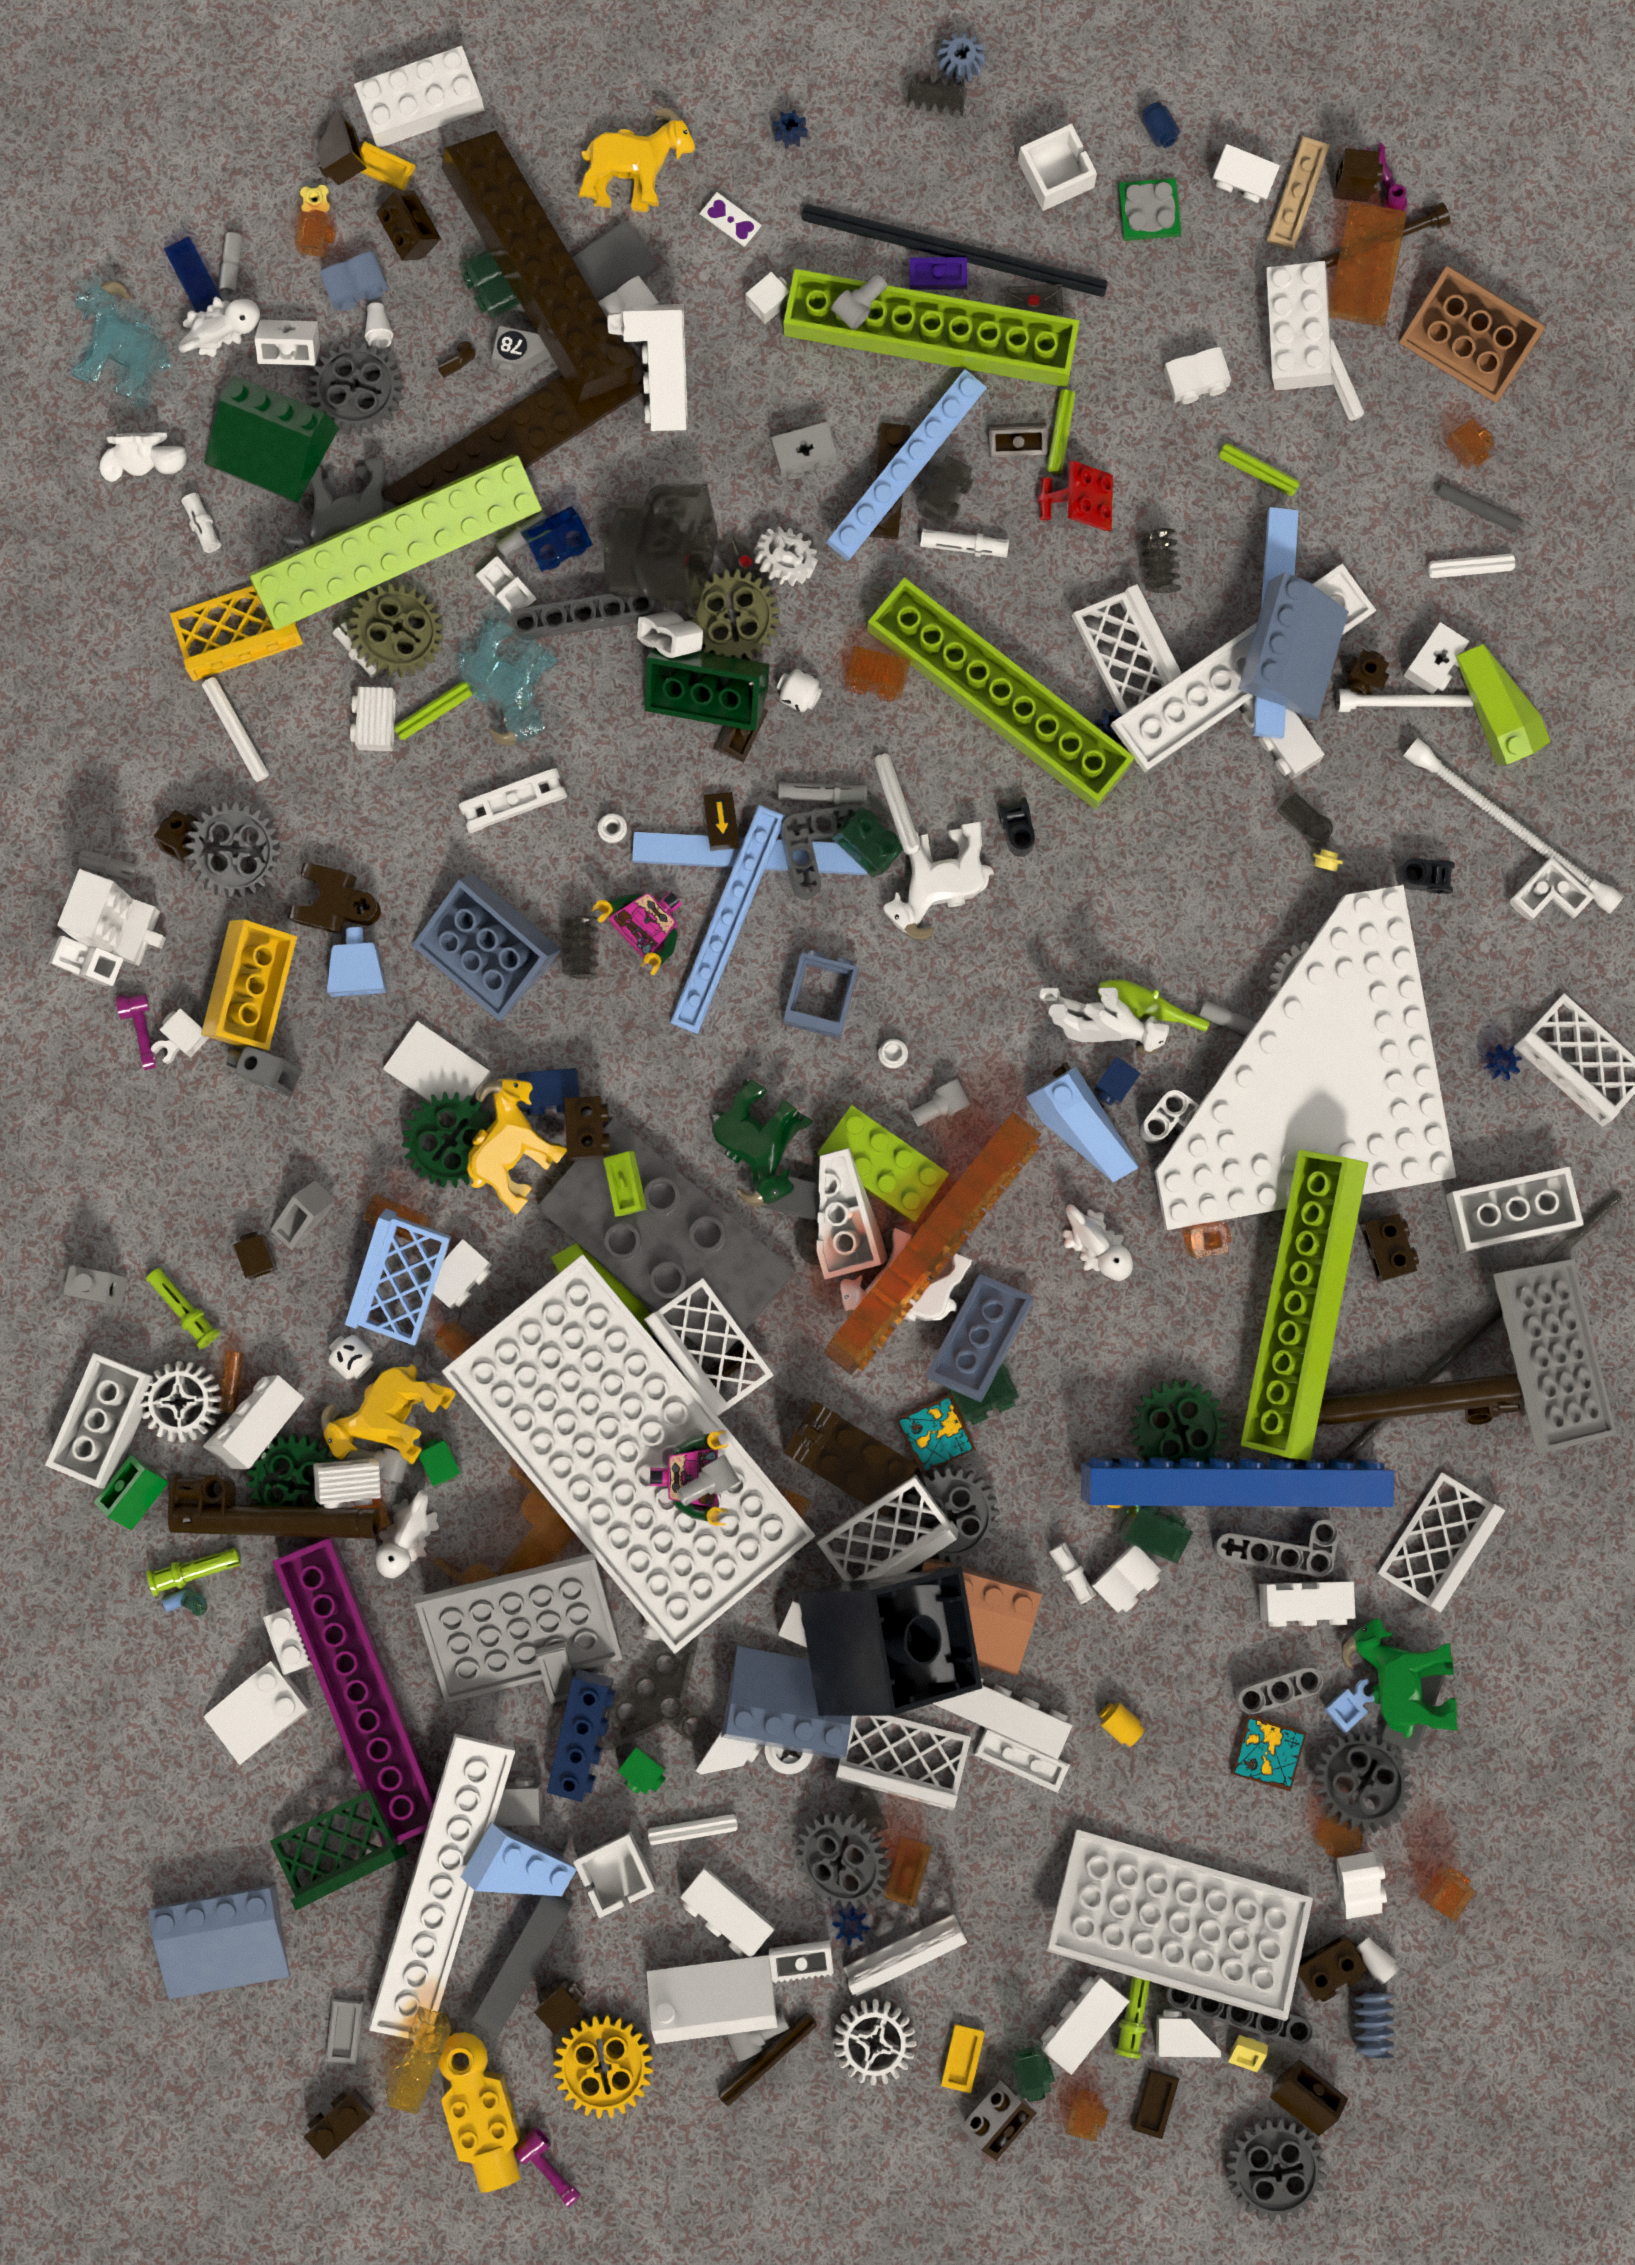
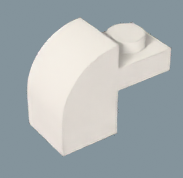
(86, 961)

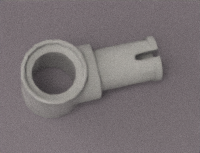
(855, 305)
(946, 1101)
(391, 1463)
(714, 1478)
(749, 2043)

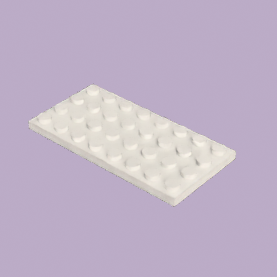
(1180, 1925)

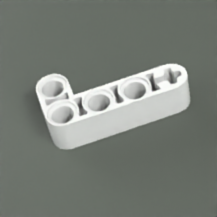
(1168, 1119)

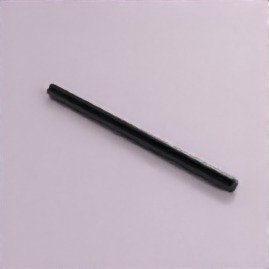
(949, 248)

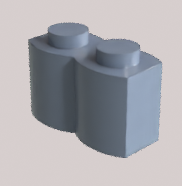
(354, 281)

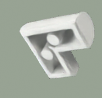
(1549, 884)

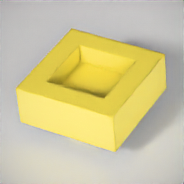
(1248, 2053)

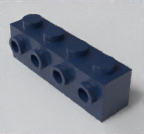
(580, 1735)

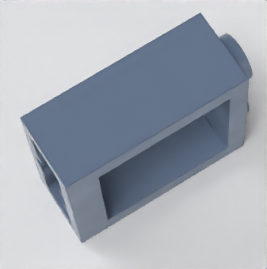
(812, 1023)

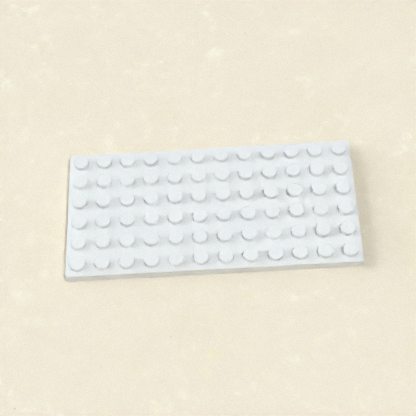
(586, 1415)

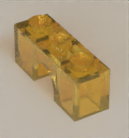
(425, 2046)

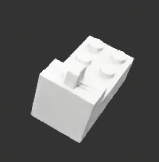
(665, 355)
(109, 919)

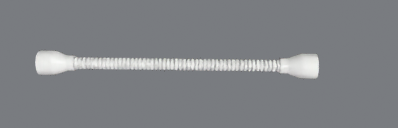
(1421, 755)

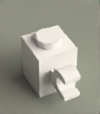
(183, 1035)

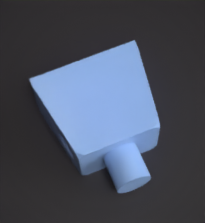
(355, 967)

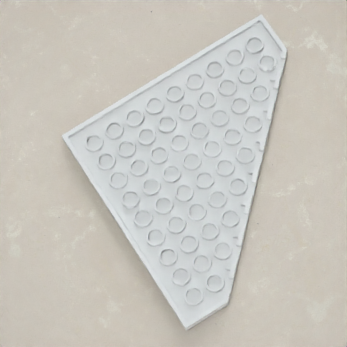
(1326, 1070)

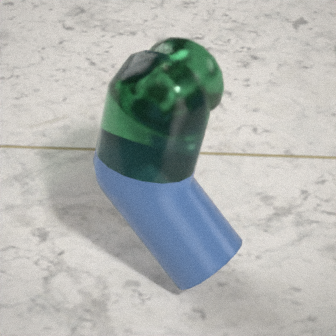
(188, 1599)

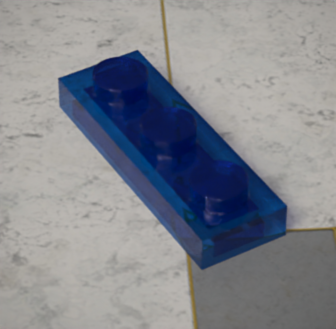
(192, 274)

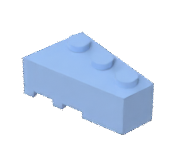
(516, 1865)

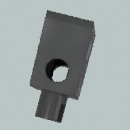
(265, 1070)

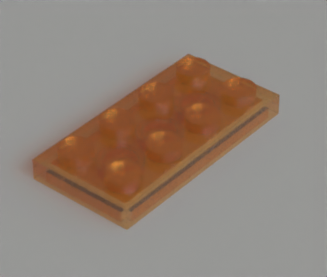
(1367, 264)

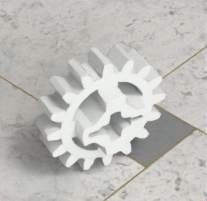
(788, 556)

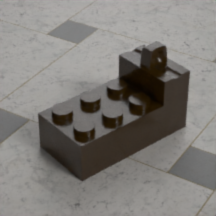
(848, 1457)

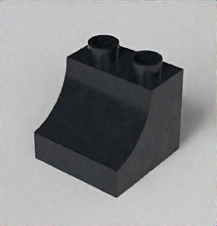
(890, 1642)

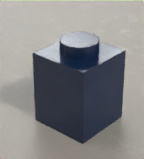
(1116, 1082)

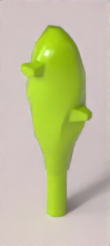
(1149, 1003)

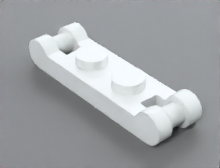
(512, 800)

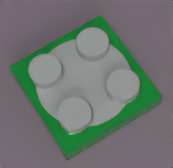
(1149, 209)

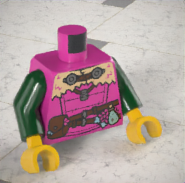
(644, 924)
(684, 1467)

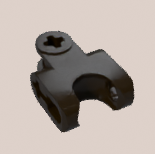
(336, 901)

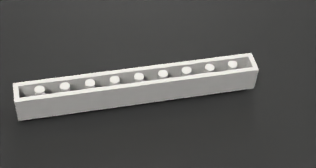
(985, 1706)

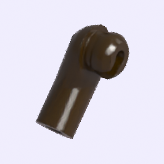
(458, 361)

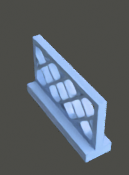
(372, 1273)

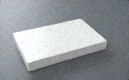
(434, 1066)

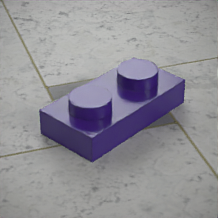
(938, 273)

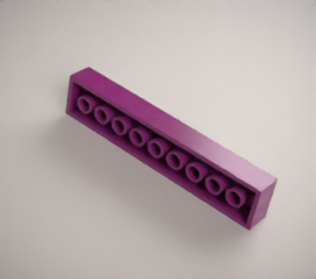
(357, 1686)

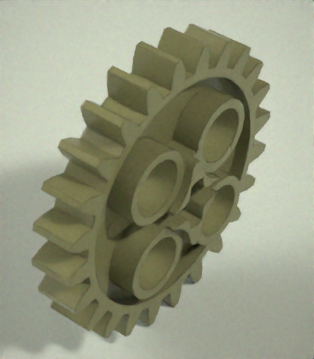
(405, 608)
(758, 613)

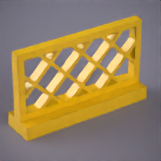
(237, 651)

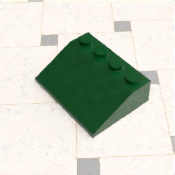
(268, 439)

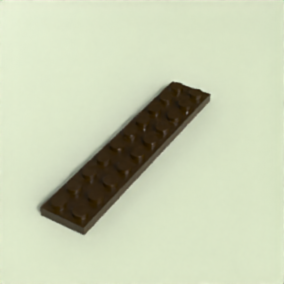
(526, 430)

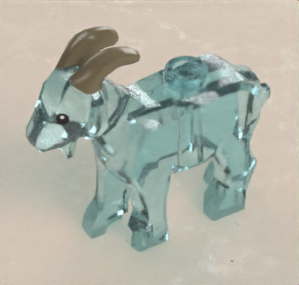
(122, 342)
(506, 684)

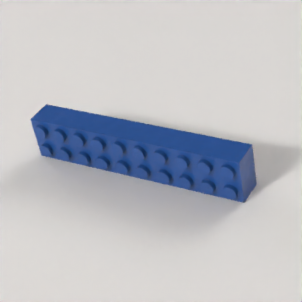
(1237, 1484)

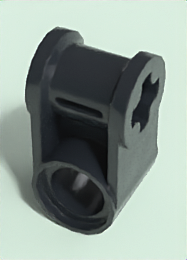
(1016, 821)
(1432, 875)

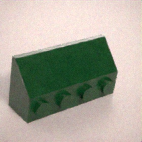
(707, 688)

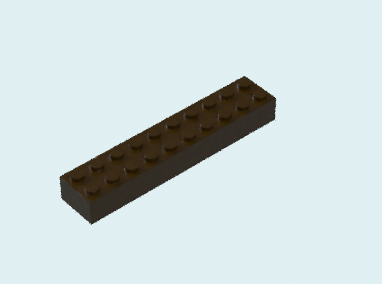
(537, 265)

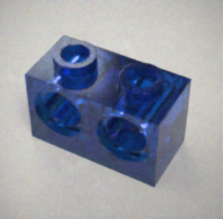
(554, 532)

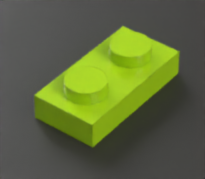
(624, 1183)

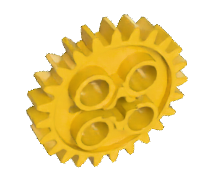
(631, 2061)

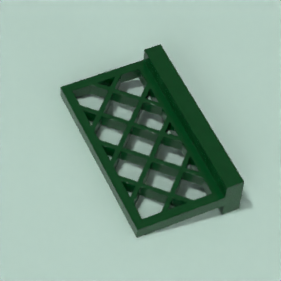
(354, 1868)

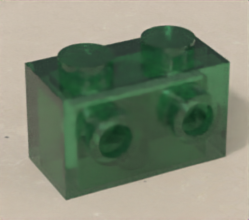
(868, 842)
(1156, 1531)
(1032, 2073)

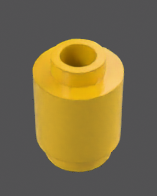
(1121, 1724)

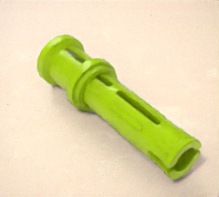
(189, 1321)
(179, 1574)
(1132, 2025)

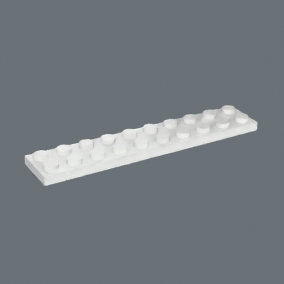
(1211, 687)
(437, 1893)

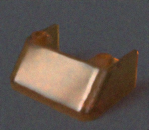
(538, 1548)

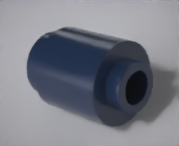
(1160, 125)

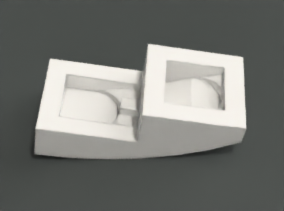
(505, 586)

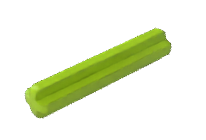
(1061, 431)
(1259, 469)
(432, 710)

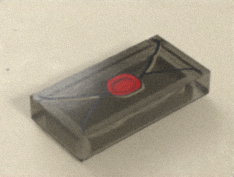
(1035, 298)
(740, 555)

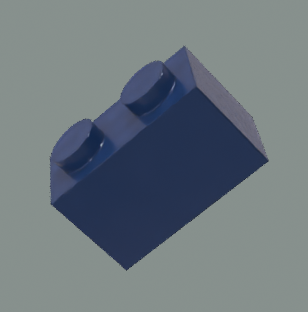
(549, 1090)

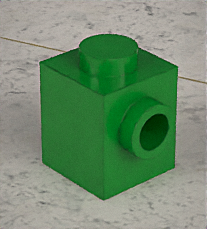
(439, 1462)
(642, 1772)

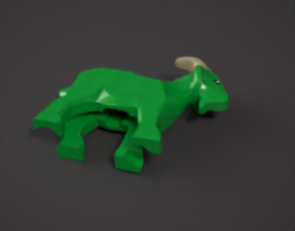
(1400, 1679)

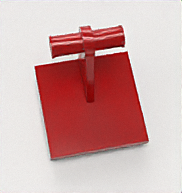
(1087, 496)

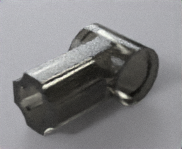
(1303, 818)

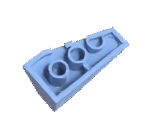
(1077, 1118)

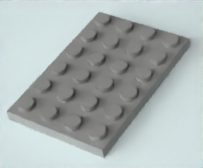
(1554, 1355)
(489, 1629)

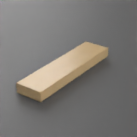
(1298, 193)

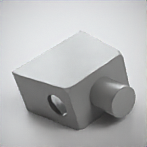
(95, 1286)

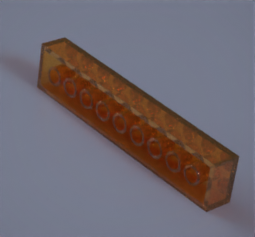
(928, 1249)

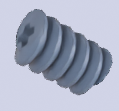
(1375, 2024)

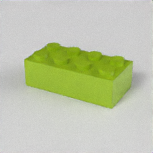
(887, 1165)

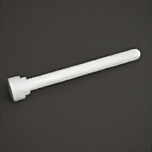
(1350, 700)

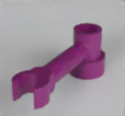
(1395, 193)
(134, 1008)
(532, 2149)

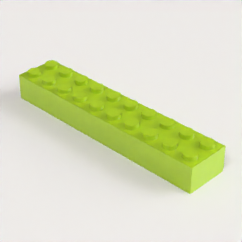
(936, 329)
(394, 542)
(1000, 693)
(1304, 1304)

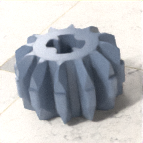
(957, 66)

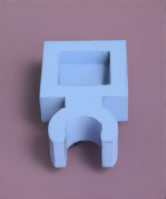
(1348, 1707)

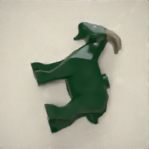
(759, 1144)

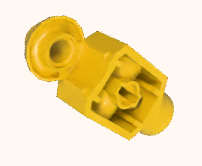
(480, 2114)

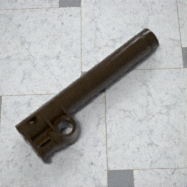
(1479, 1398)
(205, 1513)

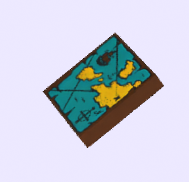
(935, 1434)
(1268, 1753)

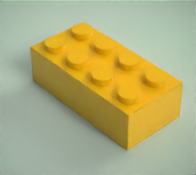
(249, 985)

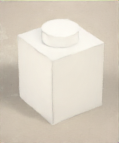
(768, 297)

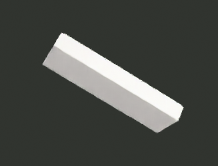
(1022, 1760)

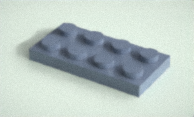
(980, 1337)

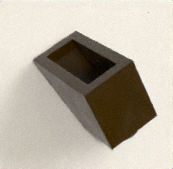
(340, 151)

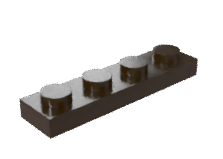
(891, 441)

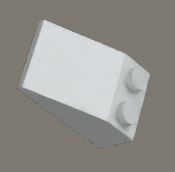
(257, 1711)

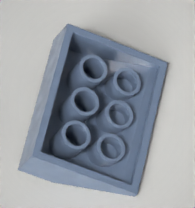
(1294, 646)
(486, 946)
(777, 1707)
(219, 1941)

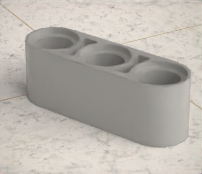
(1294, 1690)

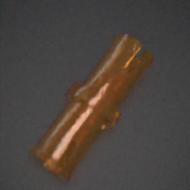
(231, 1381)

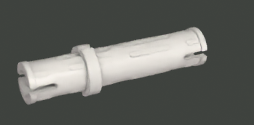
(960, 542)

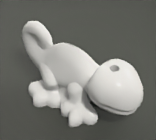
(219, 324)
(139, 454)
(1098, 1247)
(405, 1538)

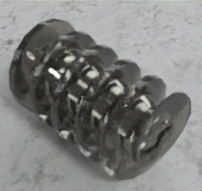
(937, 93)
(1158, 561)
(579, 947)

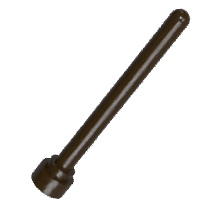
(1436, 216)

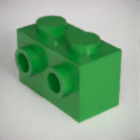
(133, 1492)

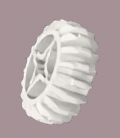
(181, 1416)
(861, 2037)

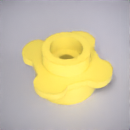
(320, 193)
(1327, 860)

